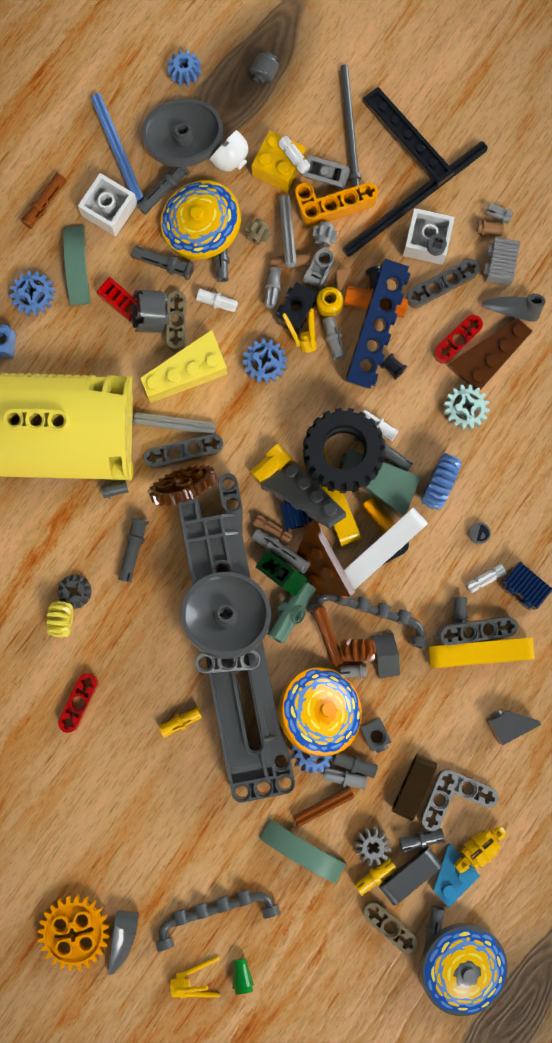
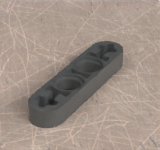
(443, 284)
(184, 455)
(477, 630)

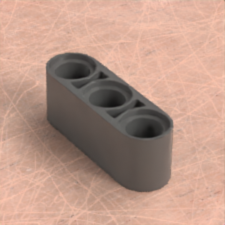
(410, 876)

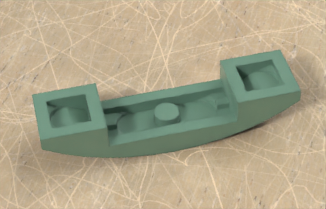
(76, 265)
(302, 852)

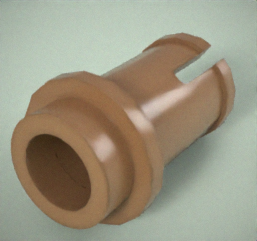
(489, 228)

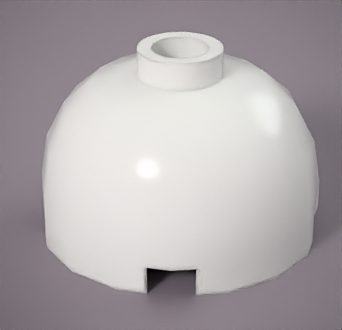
(231, 153)

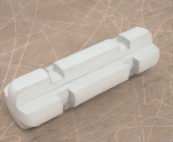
(294, 154)
(486, 578)

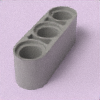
(217, 665)

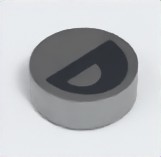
(479, 533)

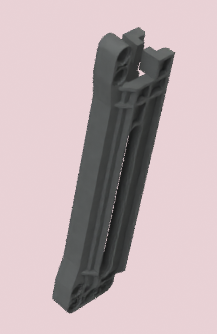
(209, 546)

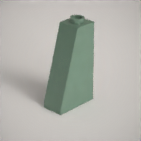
(391, 487)

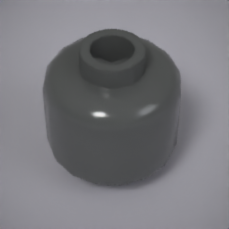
(264, 68)

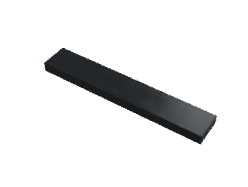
(408, 136)

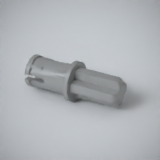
(272, 287)
(345, 778)

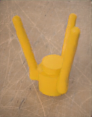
(307, 339)
(182, 987)

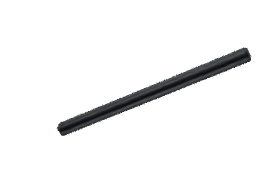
(411, 201)

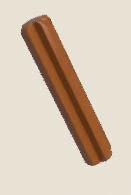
(327, 635)
(323, 806)

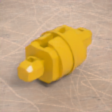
(475, 844)

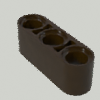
(414, 787)

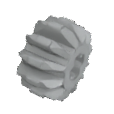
(372, 854)

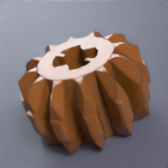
(357, 650)

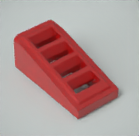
(106, 287)

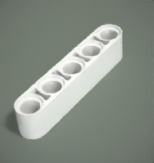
(385, 547)

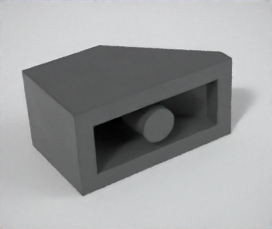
(509, 725)

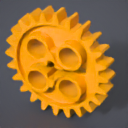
(78, 951)

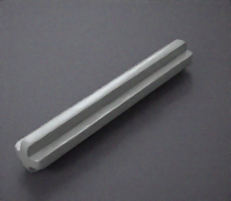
(287, 231)
(174, 423)

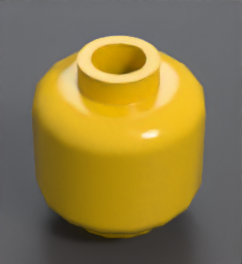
(329, 302)

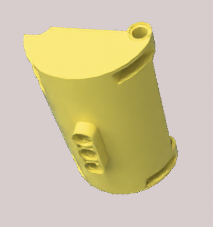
(88, 445)

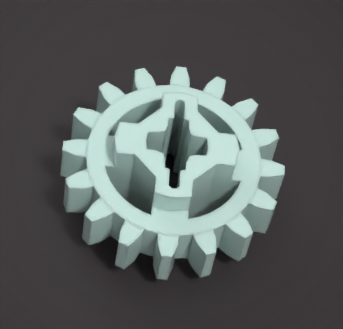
(468, 416)

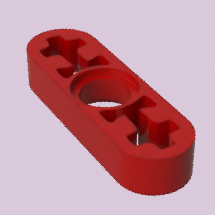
(458, 347)
(66, 715)

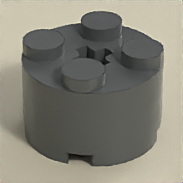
(149, 311)

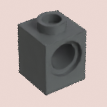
(368, 728)

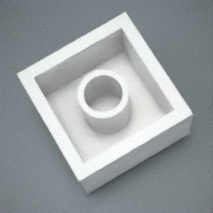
(107, 204)
(421, 228)

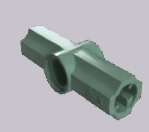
(291, 612)

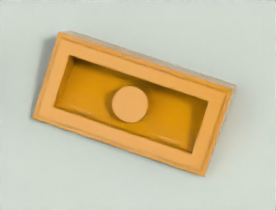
(378, 515)

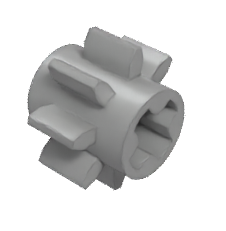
(324, 234)

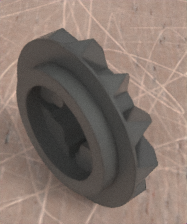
(84, 589)

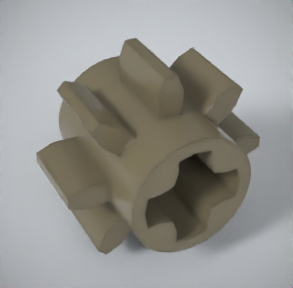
(257, 231)

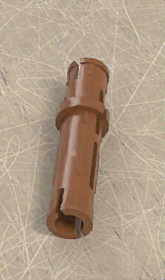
(39, 206)

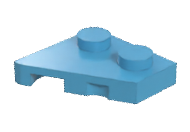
(451, 883)

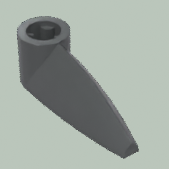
(517, 307)
(123, 938)

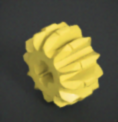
(59, 619)

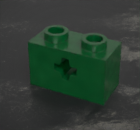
(281, 573)

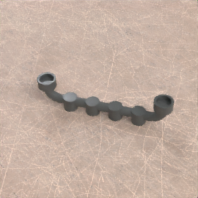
(382, 611)
(202, 911)

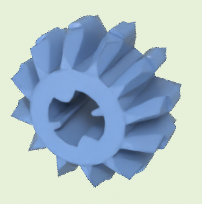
(184, 68)

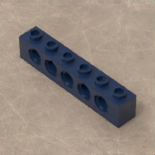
(388, 270)

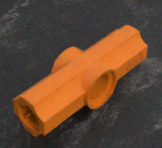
(360, 298)

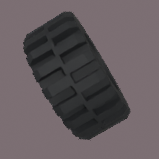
(353, 424)

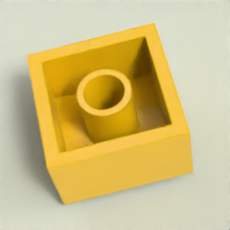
(274, 165)

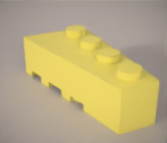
(186, 369)

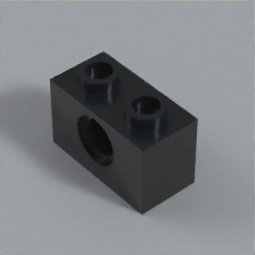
(304, 298)

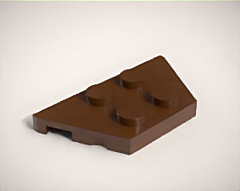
(324, 569)

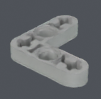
(454, 788)

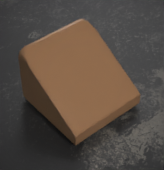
(342, 278)

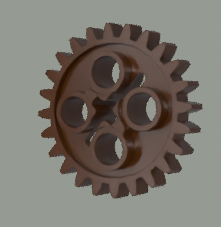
(182, 485)

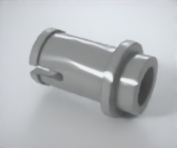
(499, 213)
(355, 670)

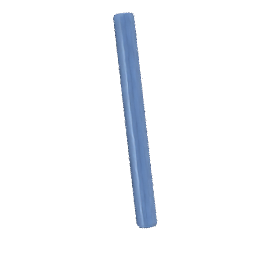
(116, 146)

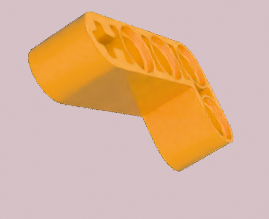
(365, 192)

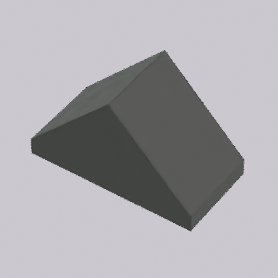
(386, 655)

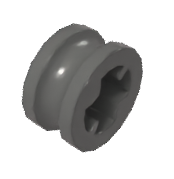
(434, 251)

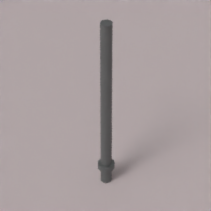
(355, 176)

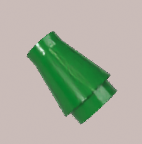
(242, 977)

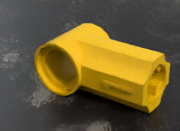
(274, 461)

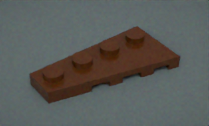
(487, 357)

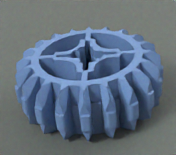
(441, 481)

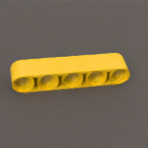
(346, 529)
(481, 652)

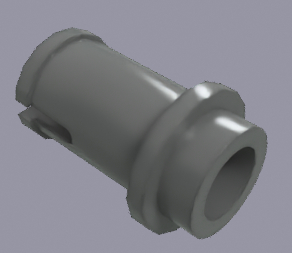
(114, 489)

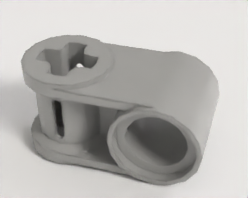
(318, 272)

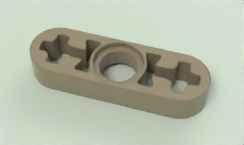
(181, 335)
(406, 933)

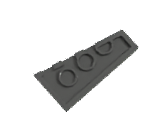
(304, 494)

